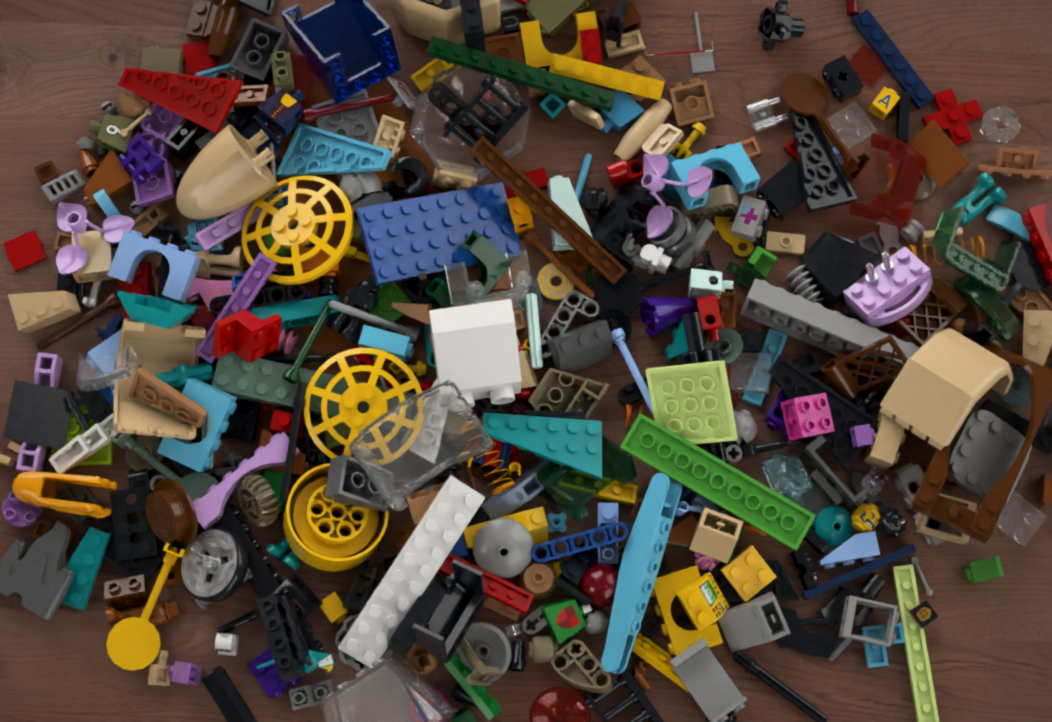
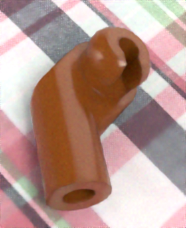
(639, 675)

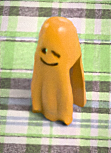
(41, 490)

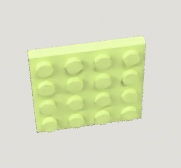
(693, 401)

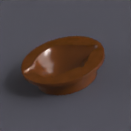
(171, 513)

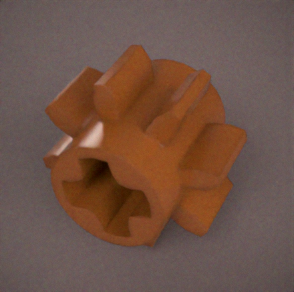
(404, 535)

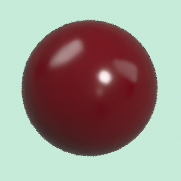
(600, 584)

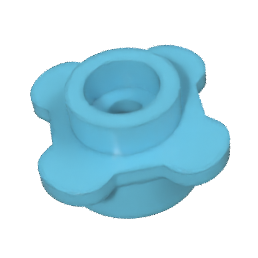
(557, 527)

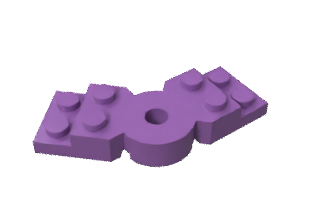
(155, 131)

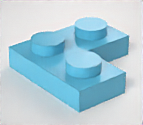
(877, 655)

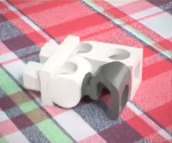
(646, 257)

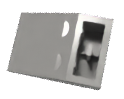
(753, 623)

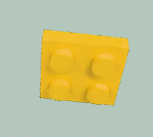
(748, 573)

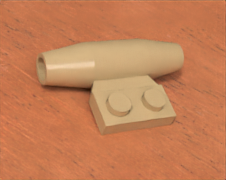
(650, 134)

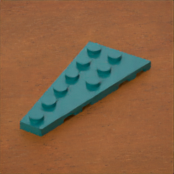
(559, 440)

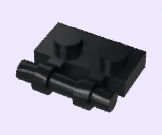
(95, 403)

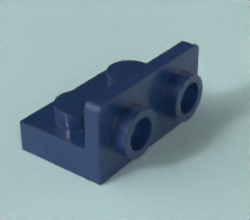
(255, 127)

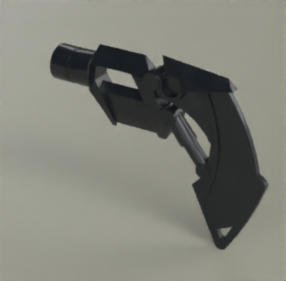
(828, 643)

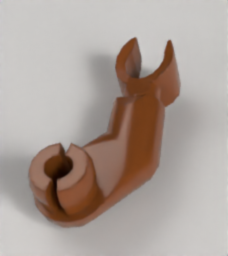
(891, 169)

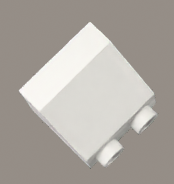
(478, 350)

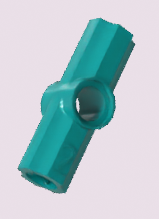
(179, 375)

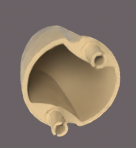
(225, 176)

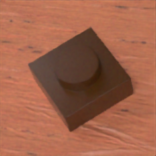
(46, 172)

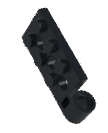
(148, 546)

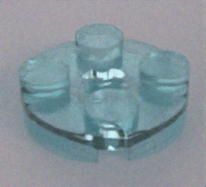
(1018, 398)

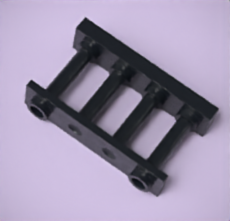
(505, 122)
(636, 695)

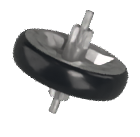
(226, 575)

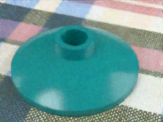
(825, 525)

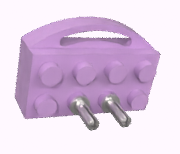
(889, 287)

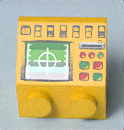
(702, 601)

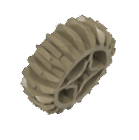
(257, 500)

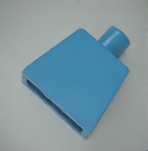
(623, 114)

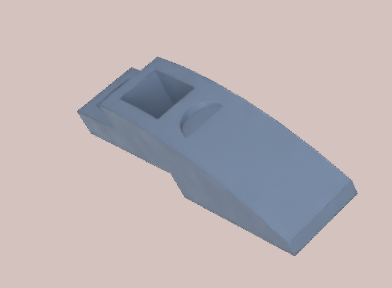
(521, 492)

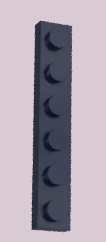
(893, 59)

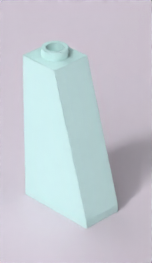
(563, 194)

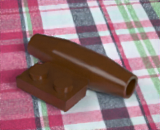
(214, 22)

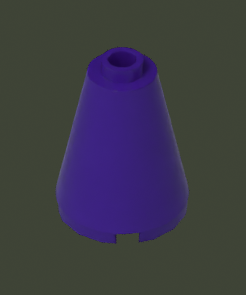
(664, 312)

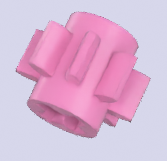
(705, 562)

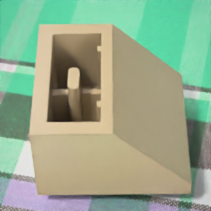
(716, 535)

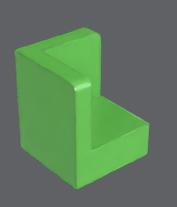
(762, 261)

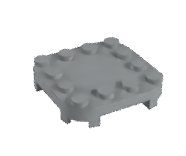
(984, 453)

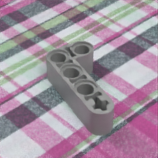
(571, 311)

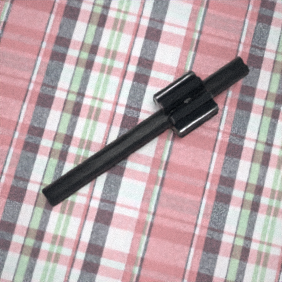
(699, 354)

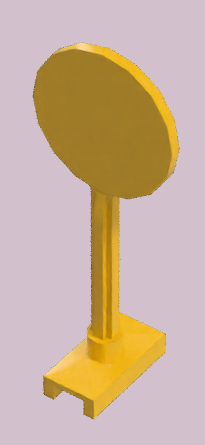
(135, 640)

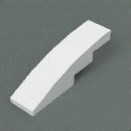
(83, 446)

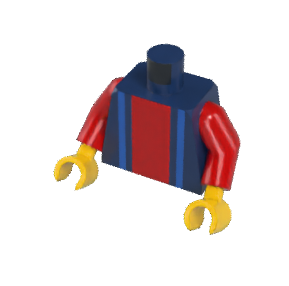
(508, 453)

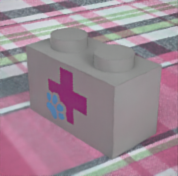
(750, 218)

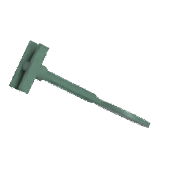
(194, 483)

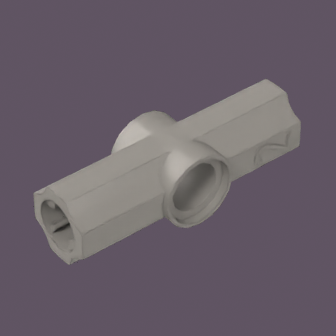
(703, 231)

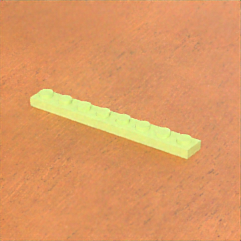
(915, 645)

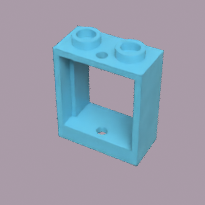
(387, 341)

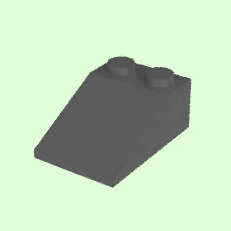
(256, 47)
(351, 485)

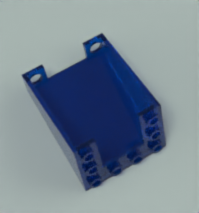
(344, 45)

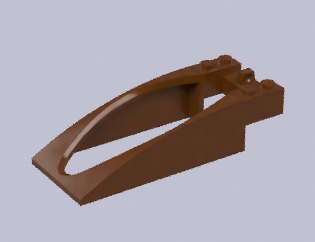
(983, 521)

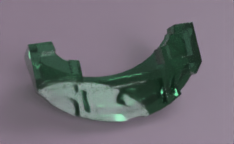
(991, 307)

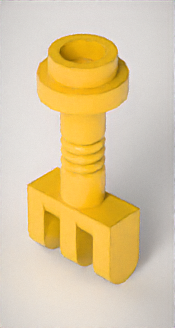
(698, 129)
(352, 253)

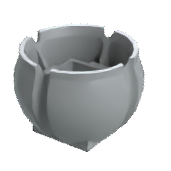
(360, 185)

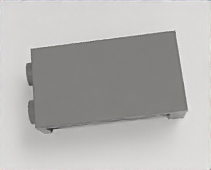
(707, 682)

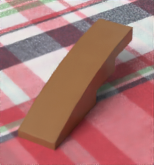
(415, 310)

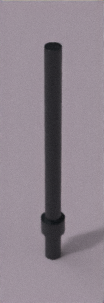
(298, 403)

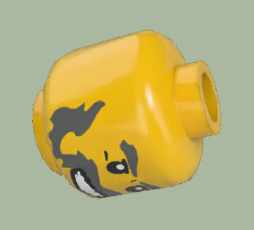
(865, 517)

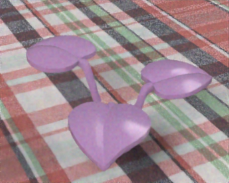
(654, 168)
(72, 219)

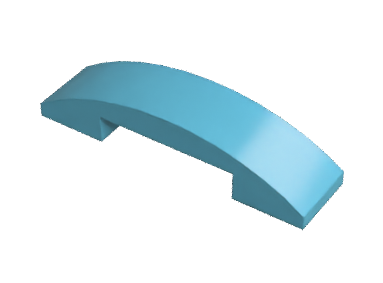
(1009, 220)

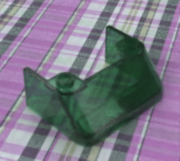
(986, 272)

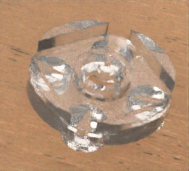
(994, 134)

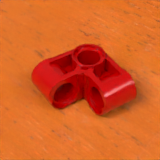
(621, 173)

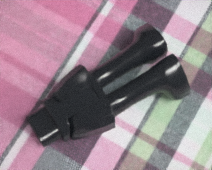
(365, 297)

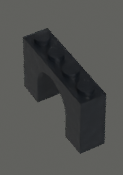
(473, 24)

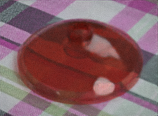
(559, 702)

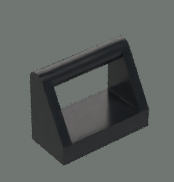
(302, 594)

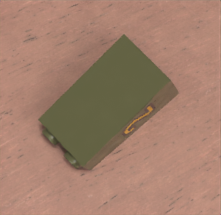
(557, 14)

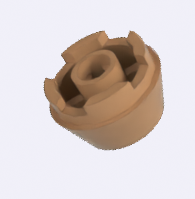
(538, 579)

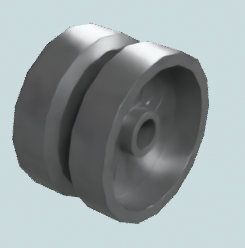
(678, 236)

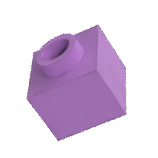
(862, 435)

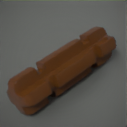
(480, 472)

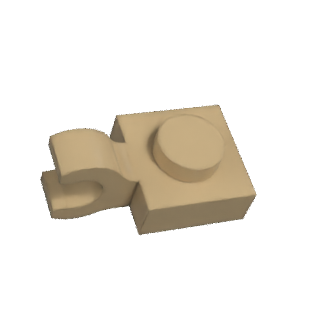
(159, 671)

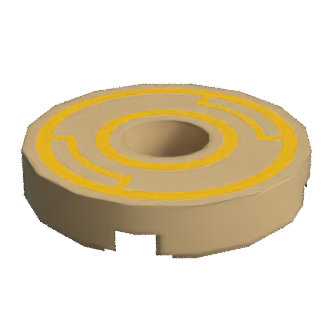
(551, 292)

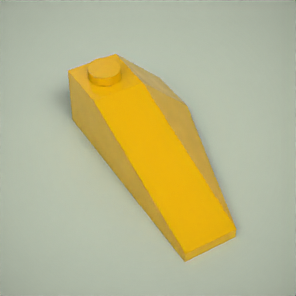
(532, 519)

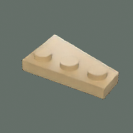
(1037, 335)

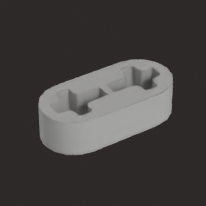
(532, 617)

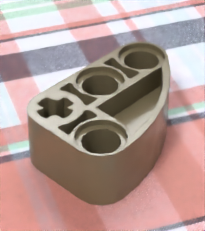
(720, 201)
(575, 672)

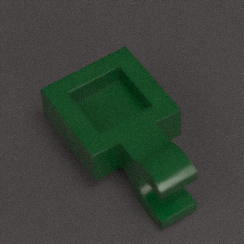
(746, 274)

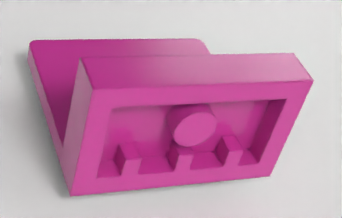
(807, 416)

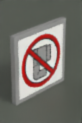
(405, 95)

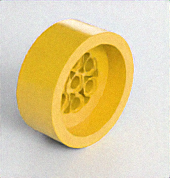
(331, 549)

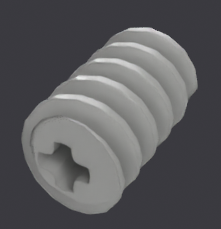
(802, 284)

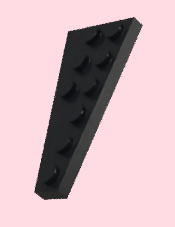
(820, 171)
(798, 383)

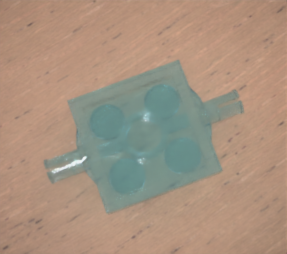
(787, 476)

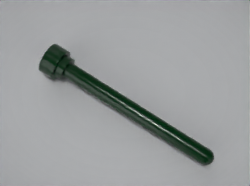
(292, 374)

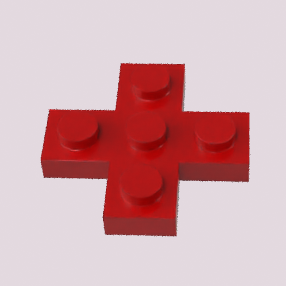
(954, 116)

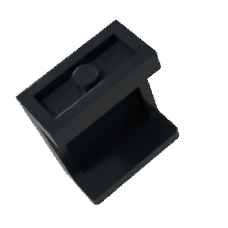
(783, 191)

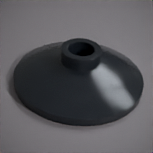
(616, 316)

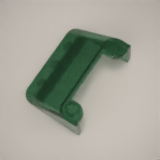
(574, 489)

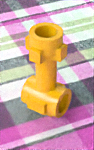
(420, 368)

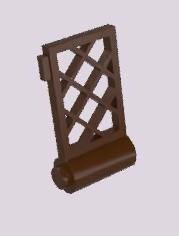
(945, 298)
(843, 376)

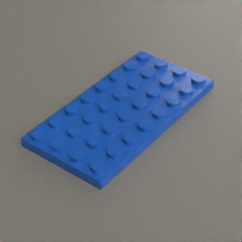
(429, 231)

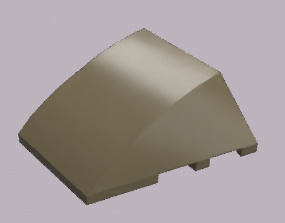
(567, 393)

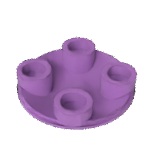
(20, 513)

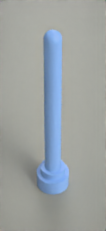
(618, 339)

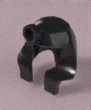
(415, 176)

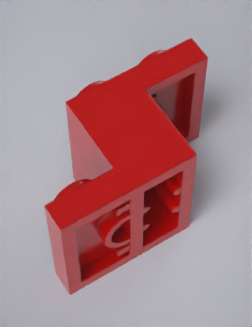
(246, 335)

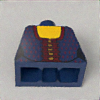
(282, 110)

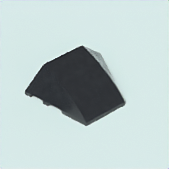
(835, 266)

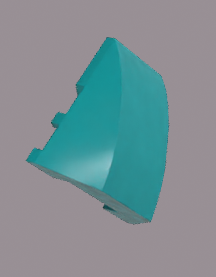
(156, 310)

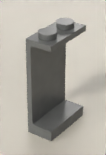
(810, 454)

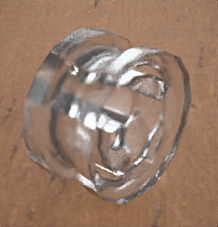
(513, 630)

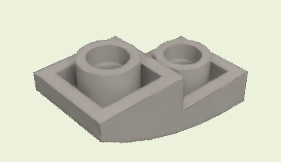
(310, 694)

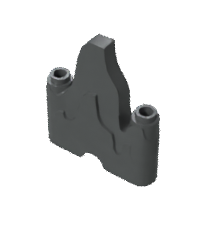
(39, 573)

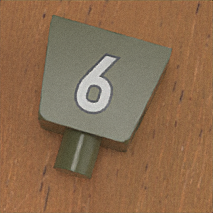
(109, 133)

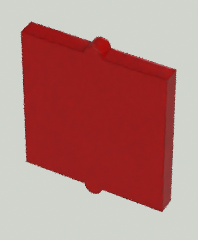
(197, 57)
(25, 250)

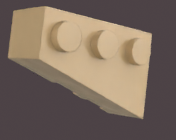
(42, 309)

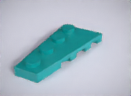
(86, 565)

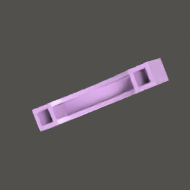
(48, 374)
(211, 506)

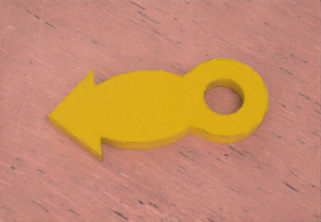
(724, 227)

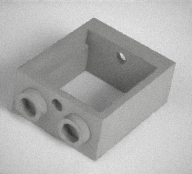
(848, 618)

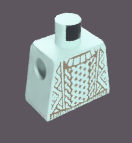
(707, 283)

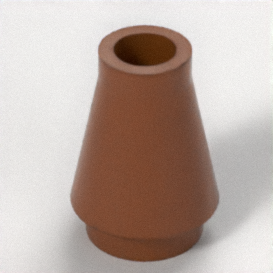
(88, 163)

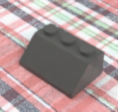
(581, 346)

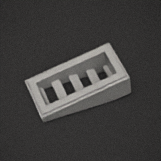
(61, 195)

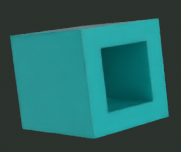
(552, 105)

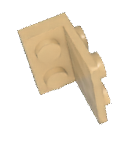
(389, 135)
(452, 180)

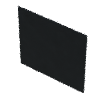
(38, 415)

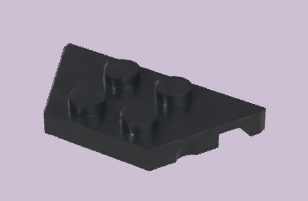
(779, 586)

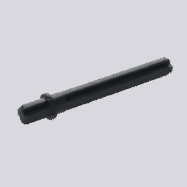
(756, 670)

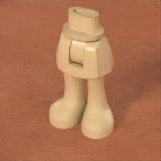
(235, 259)

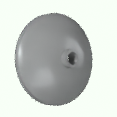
(498, 535)
(497, 645)

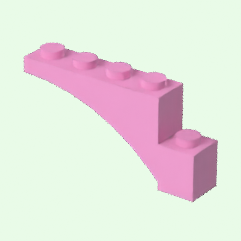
(210, 289)

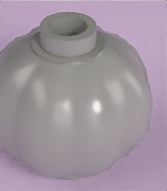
(745, 427)

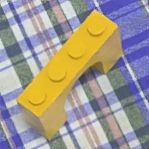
(533, 49)
(664, 593)

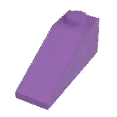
(185, 673)

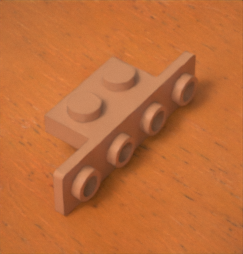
(1016, 161)

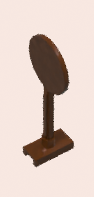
(808, 97)

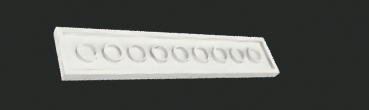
(411, 571)

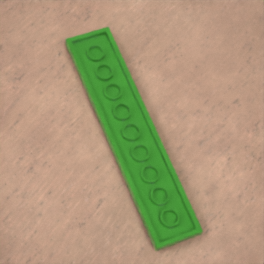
(718, 482)

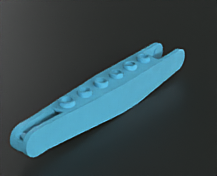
(639, 569)

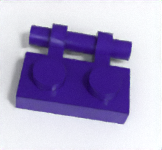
(145, 155)

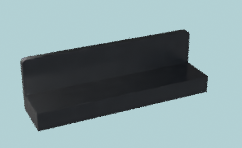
(227, 696)

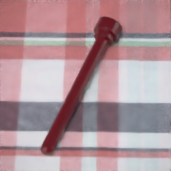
(312, 114)

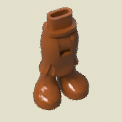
(160, 614)

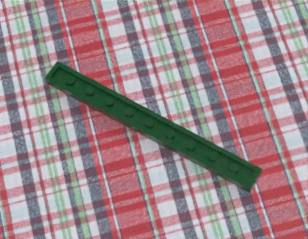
(520, 73)

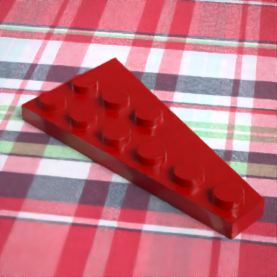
(190, 96)

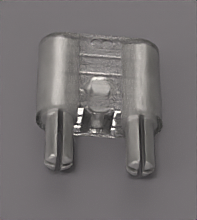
(762, 116)

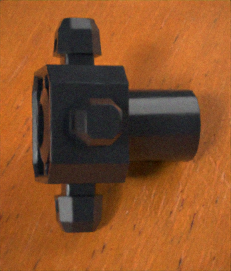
(778, 25)

